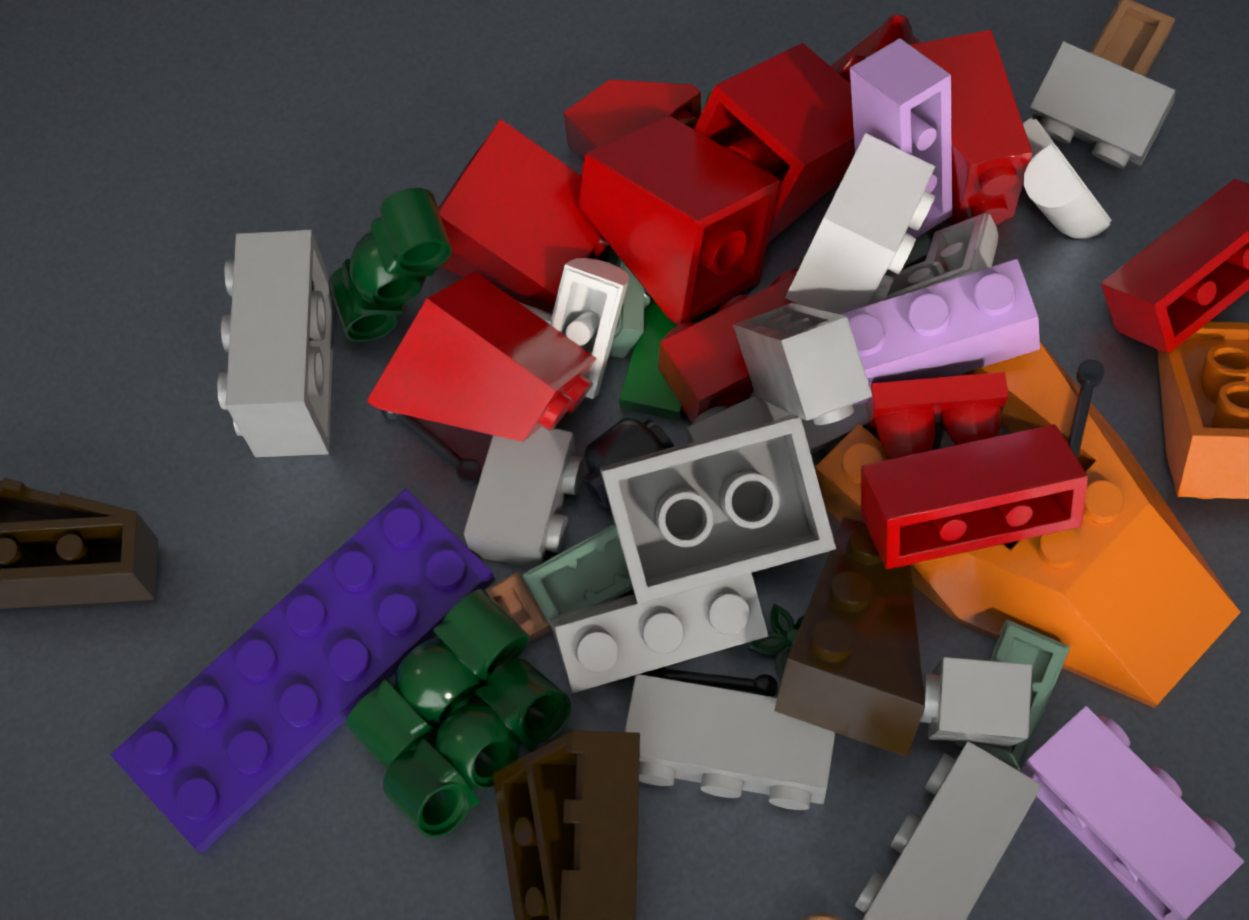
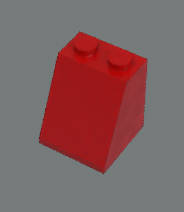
(790, 121)
(986, 127)
(680, 214)
(517, 218)
(484, 365)

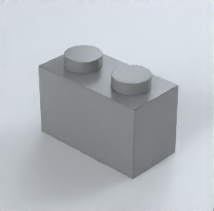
(1101, 106)
(522, 498)
(978, 701)

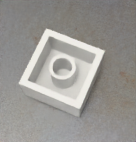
(865, 230)

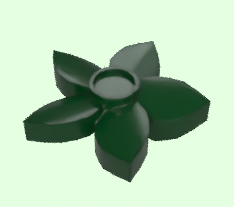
(781, 639)

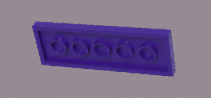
(300, 670)

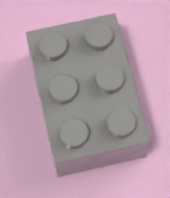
(278, 344)
(717, 508)

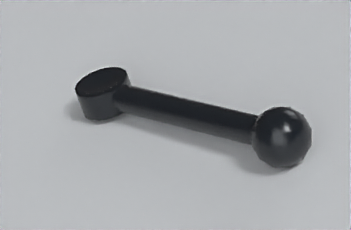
(1088, 376)
(468, 469)
(761, 685)

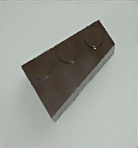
(71, 550)
(858, 649)
(572, 827)

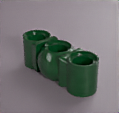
(390, 264)
(437, 677)
(472, 743)

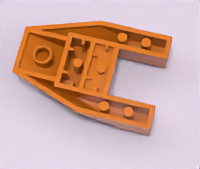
(1117, 590)

